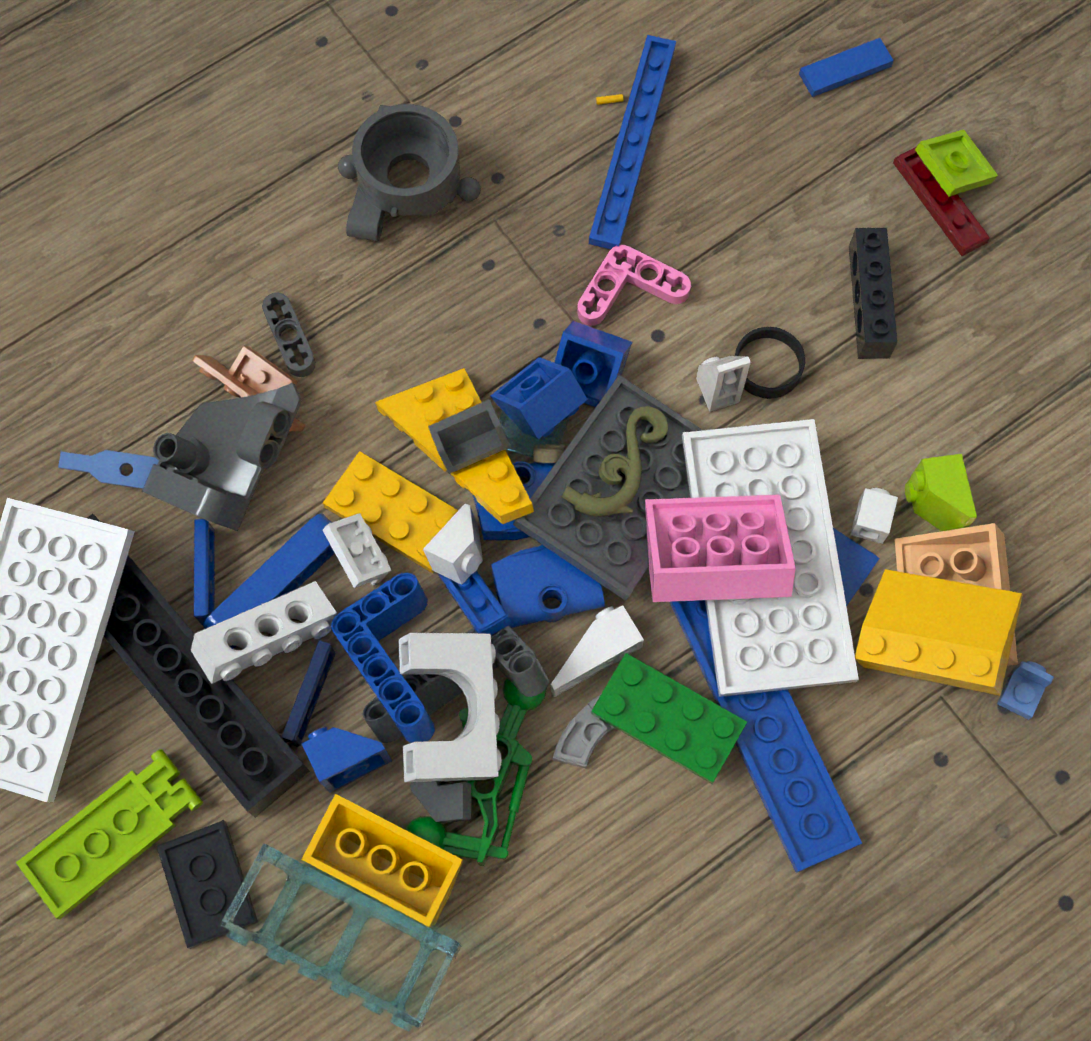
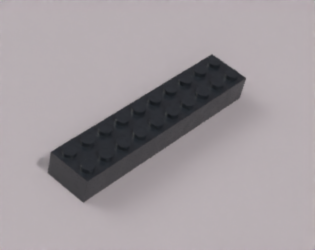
(214, 716)

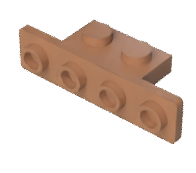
(247, 376)

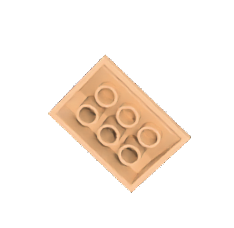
(959, 555)

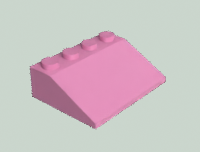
(718, 548)

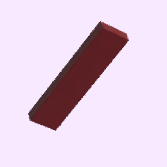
(947, 211)

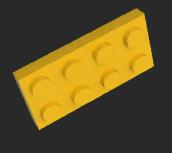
(391, 506)

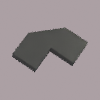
(443, 801)

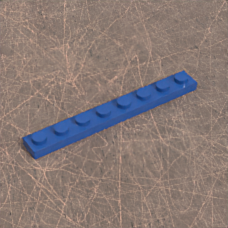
(632, 143)

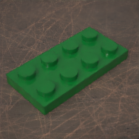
(669, 718)

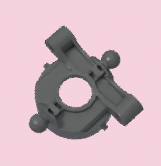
(394, 136)

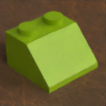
(942, 492)

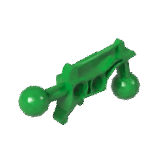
(483, 847)

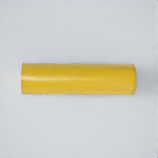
(609, 99)

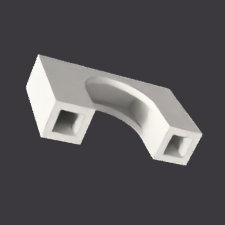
(468, 662)

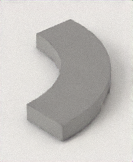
(581, 737)

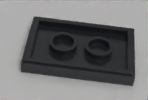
(204, 881)

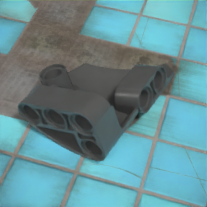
(222, 454)

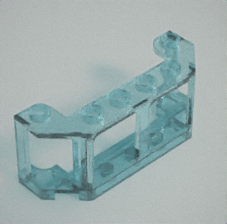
(363, 909)

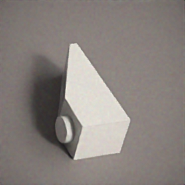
(722, 380)
(599, 648)

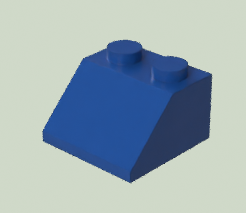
(593, 358)
(540, 397)
(343, 756)

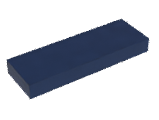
(308, 694)

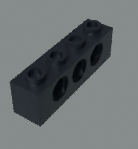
(872, 293)

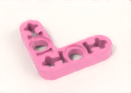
(623, 273)

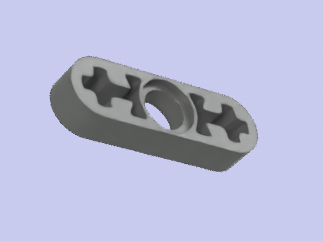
(287, 347)

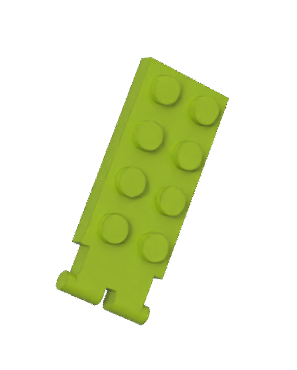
(107, 835)

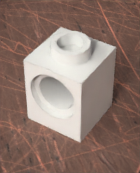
(874, 515)

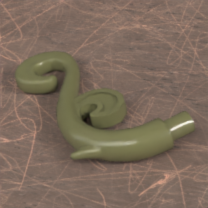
(632, 468)

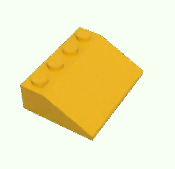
(939, 631)

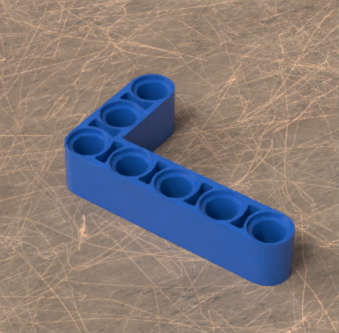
(359, 631)

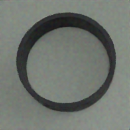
(788, 339)

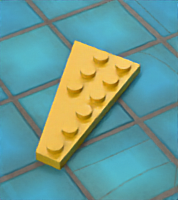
(490, 479)

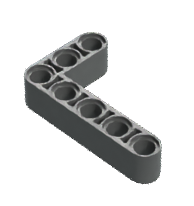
(513, 659)

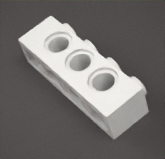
(304, 604)

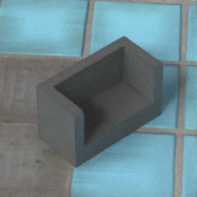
(469, 436)

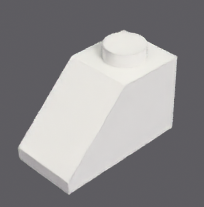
(456, 547)

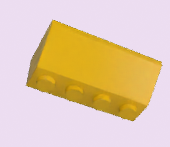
(383, 860)

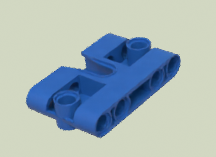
(536, 573)

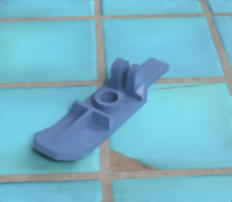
(107, 466)

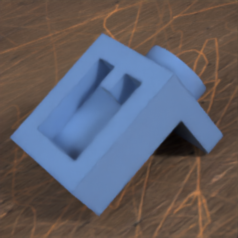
(1025, 688)

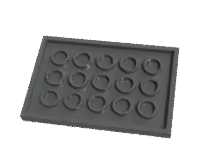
(612, 546)

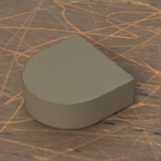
(548, 452)

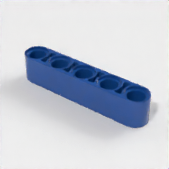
(280, 573)

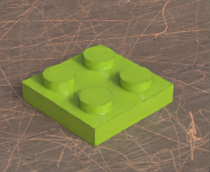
(956, 162)

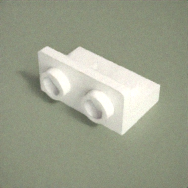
(357, 550)

